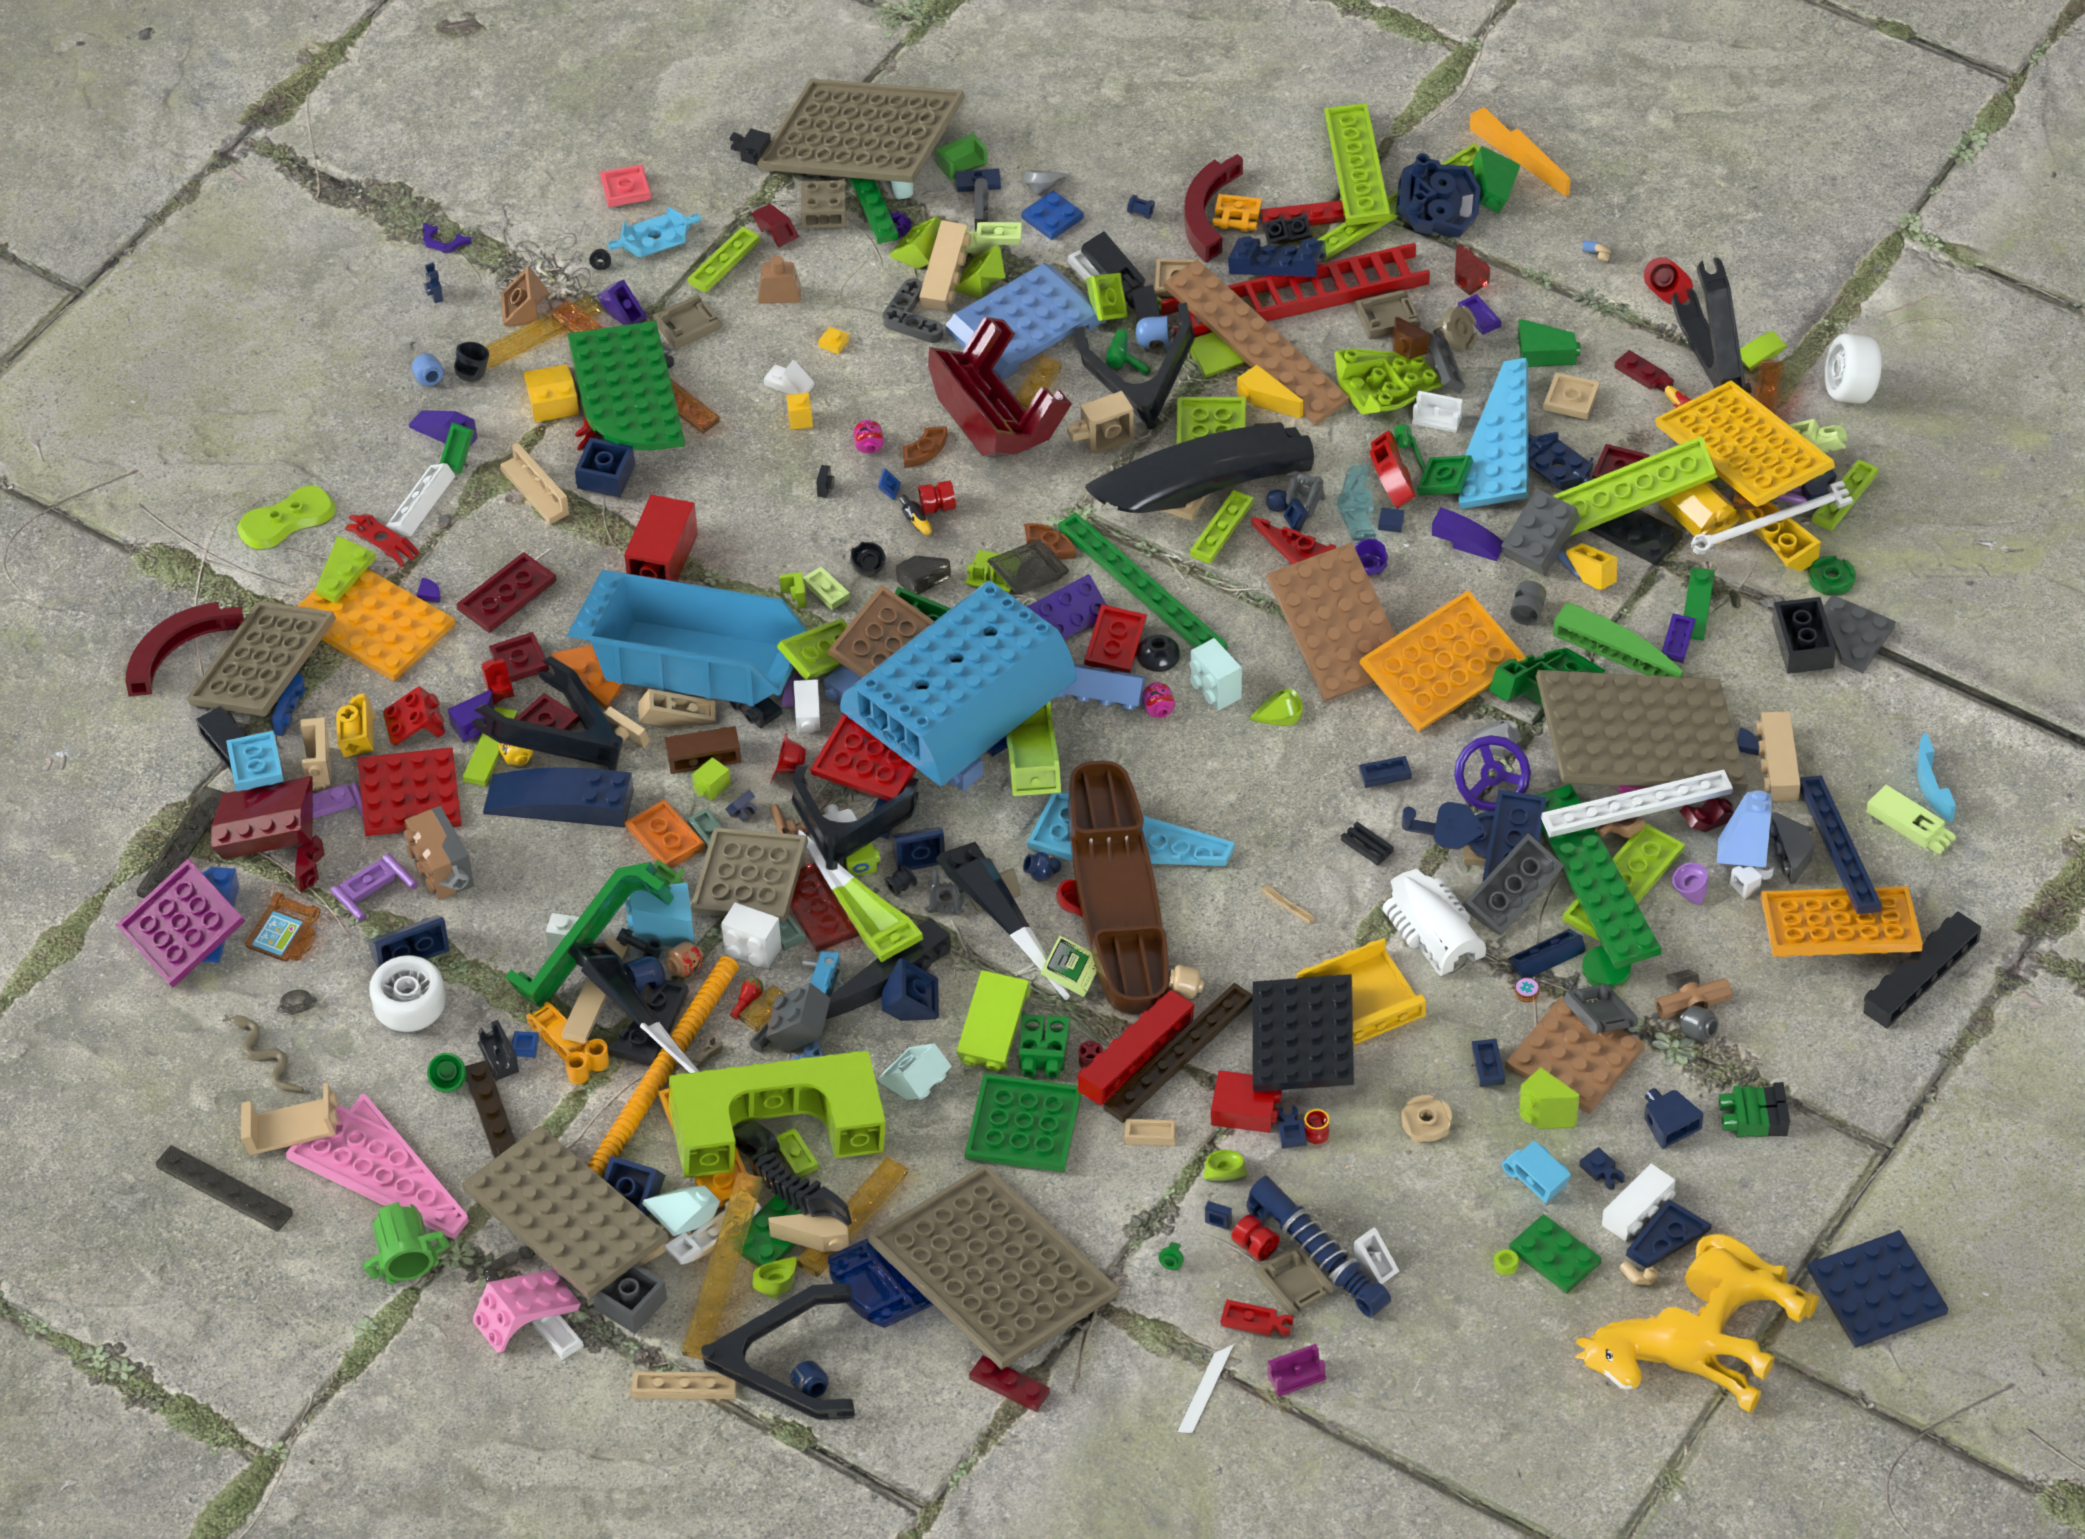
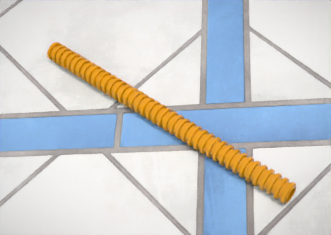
(664, 1065)

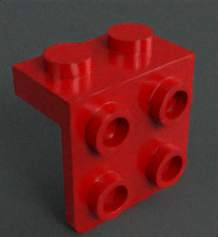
(411, 714)

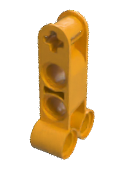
(578, 1057)

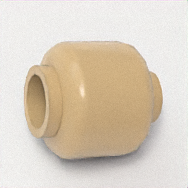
(1185, 981)

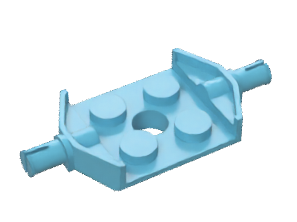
(669, 228)

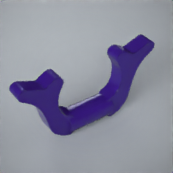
(443, 247)

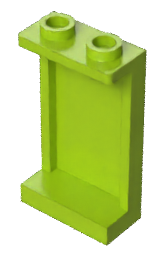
(992, 1020)

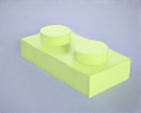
(826, 588)

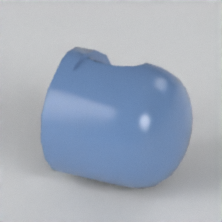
(1153, 329)

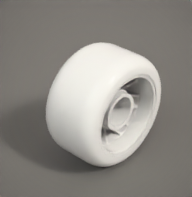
(1853, 368)
(407, 993)

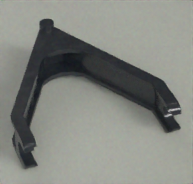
(1718, 341)
(1151, 395)
(595, 745)
(842, 839)
(729, 1353)

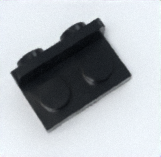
(760, 713)

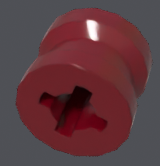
(1090, 1050)

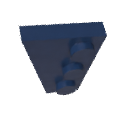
(1666, 1233)

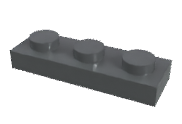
(1446, 363)

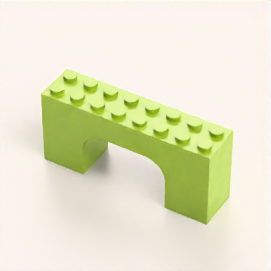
(829, 1087)

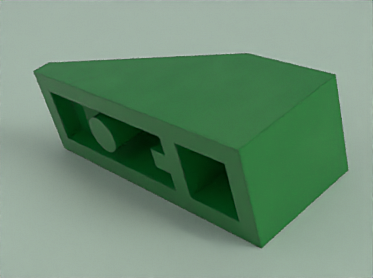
(1699, 599)

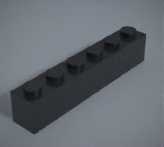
(1921, 969)

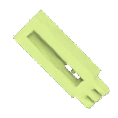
(1900, 814)

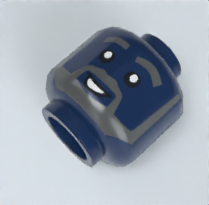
(809, 1379)

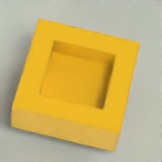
(833, 340)

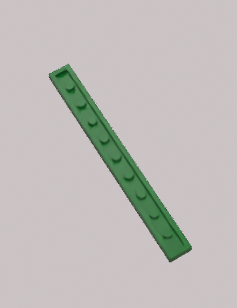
(1137, 582)

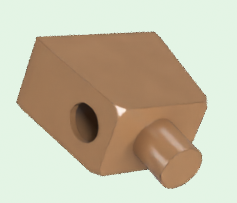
(779, 282)

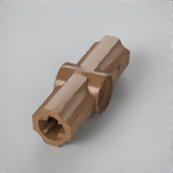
(1691, 995)

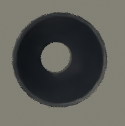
(1158, 659)

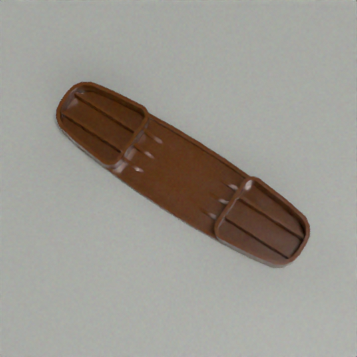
(1116, 886)

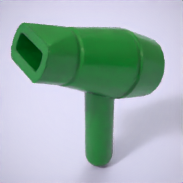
(1118, 355)

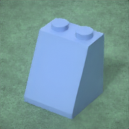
(1747, 832)

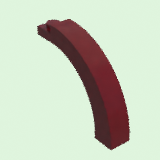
(1200, 234)
(170, 635)

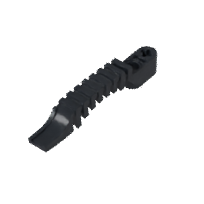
(814, 1200)

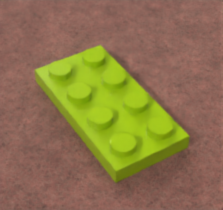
(810, 649)

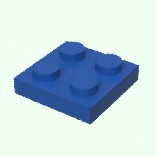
(1052, 215)

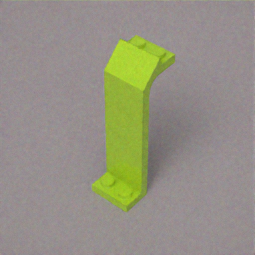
(1034, 755)

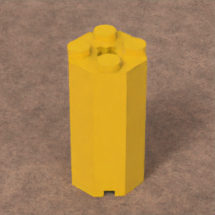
(1702, 510)

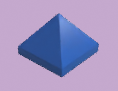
(889, 484)

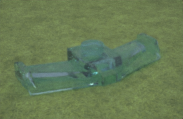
(1356, 502)

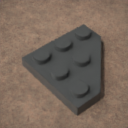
(1856, 632)

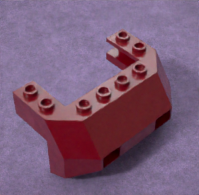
(983, 402)

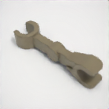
(707, 1052)

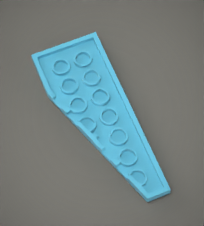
(1500, 442)
(1164, 840)

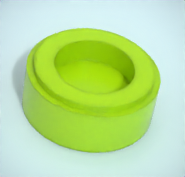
(1506, 1262)

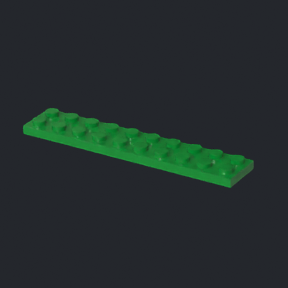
(1600, 888)

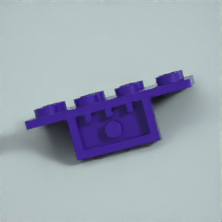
(1071, 607)

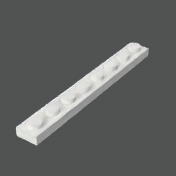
(1636, 803)

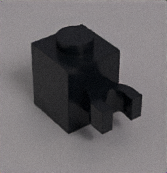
(750, 146)

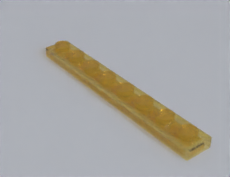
(723, 1264)

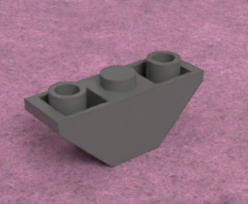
(1791, 844)

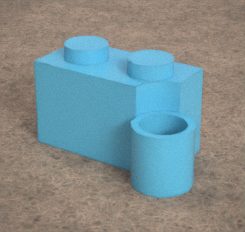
(1537, 1171)

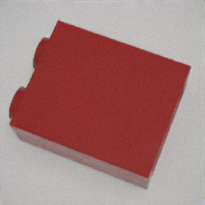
(1240, 1107)

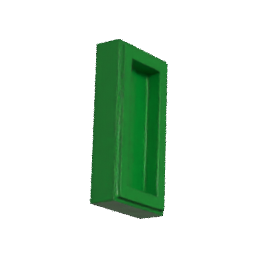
(457, 447)

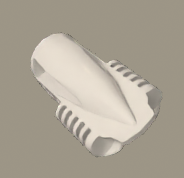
(1426, 914)

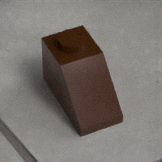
(1409, 339)

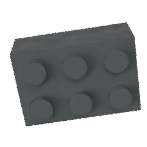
(1540, 532)

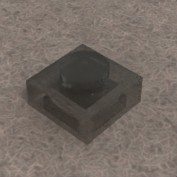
(1681, 978)

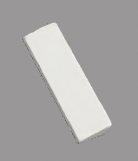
(421, 499)

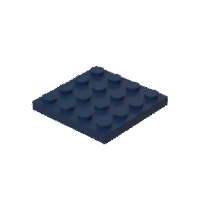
(1877, 1288)

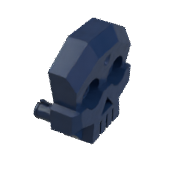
(1422, 196)

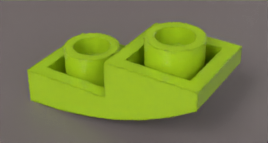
(1762, 348)

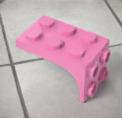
(518, 1300)

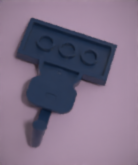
(1503, 828)

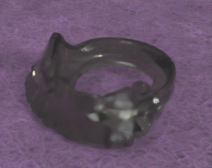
(308, 1003)

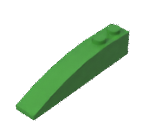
(1612, 642)

